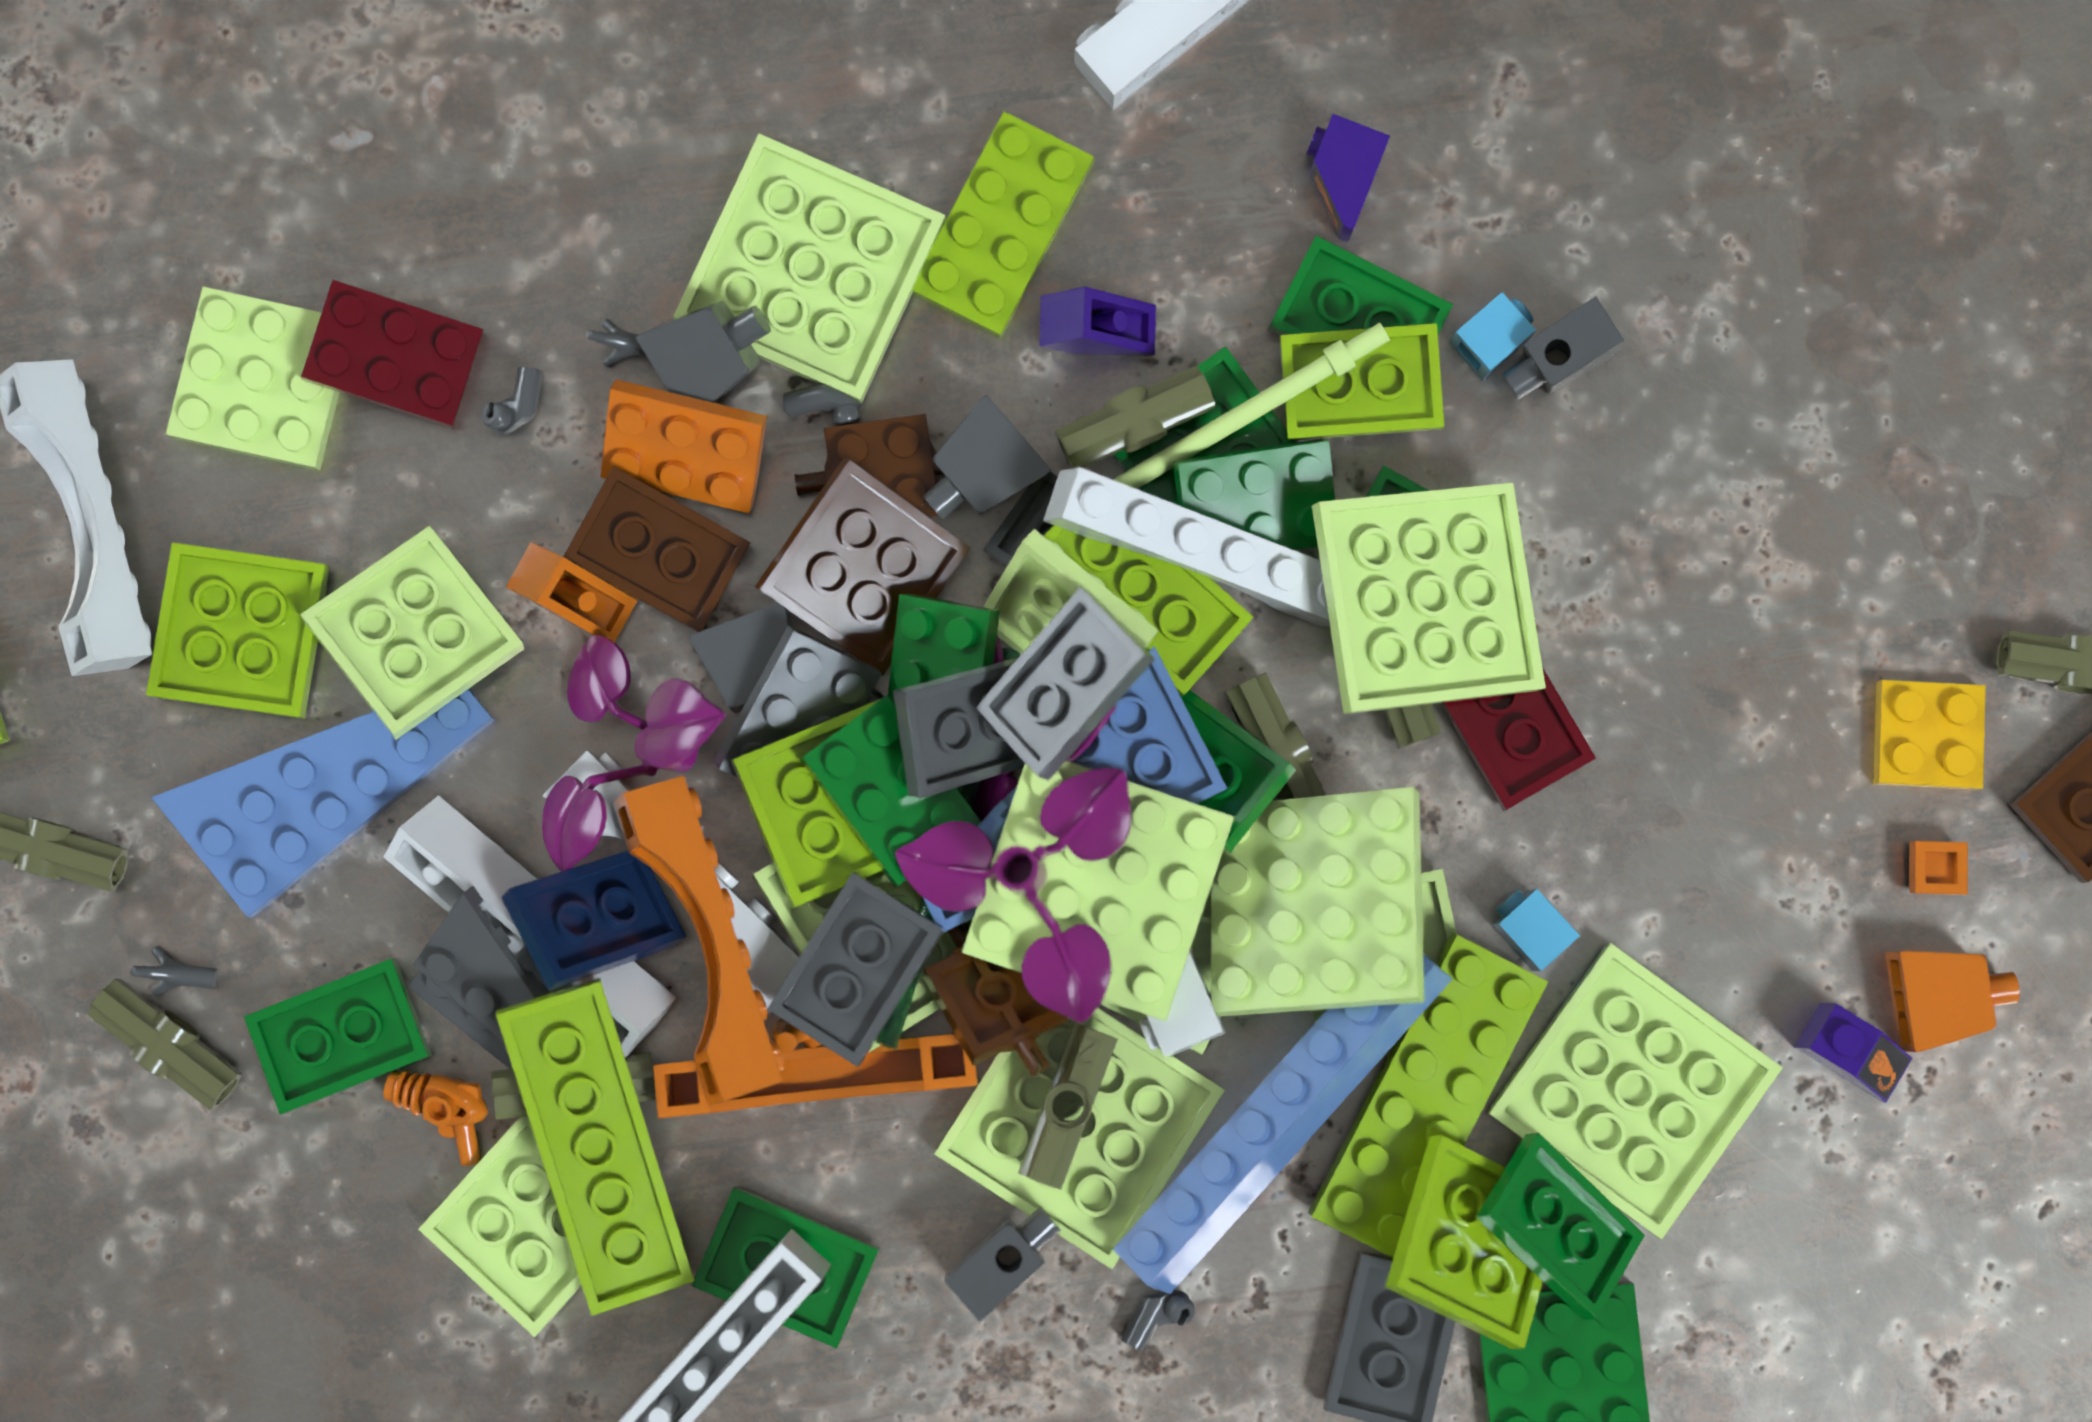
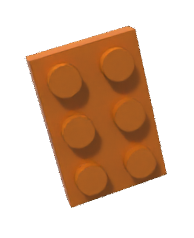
(684, 445)

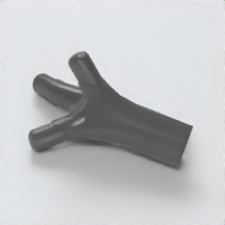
(623, 342)
(175, 974)

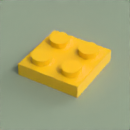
(1929, 734)

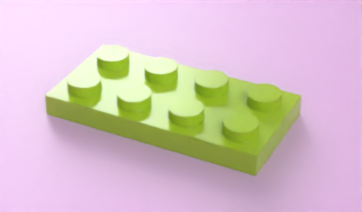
(1002, 224)
(1187, 608)

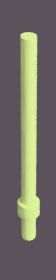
(1338, 359)

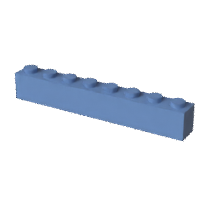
(1266, 1135)

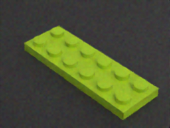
(1427, 1088)
(595, 1146)

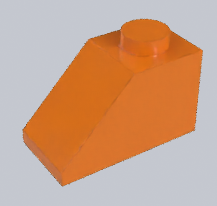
(571, 592)

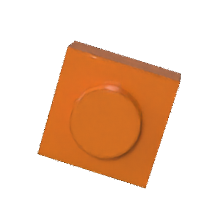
(1938, 868)

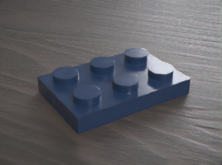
(593, 918)

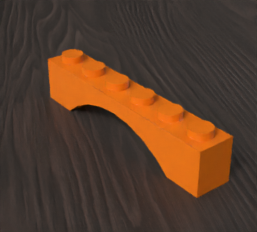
(666, 835)
(821, 1074)

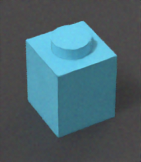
(1493, 335)
(1533, 928)

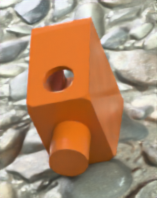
(1945, 996)

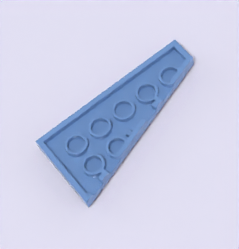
(1144, 737)
(296, 805)

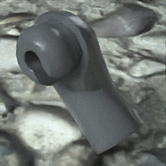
(822, 398)
(520, 407)
(1157, 1311)

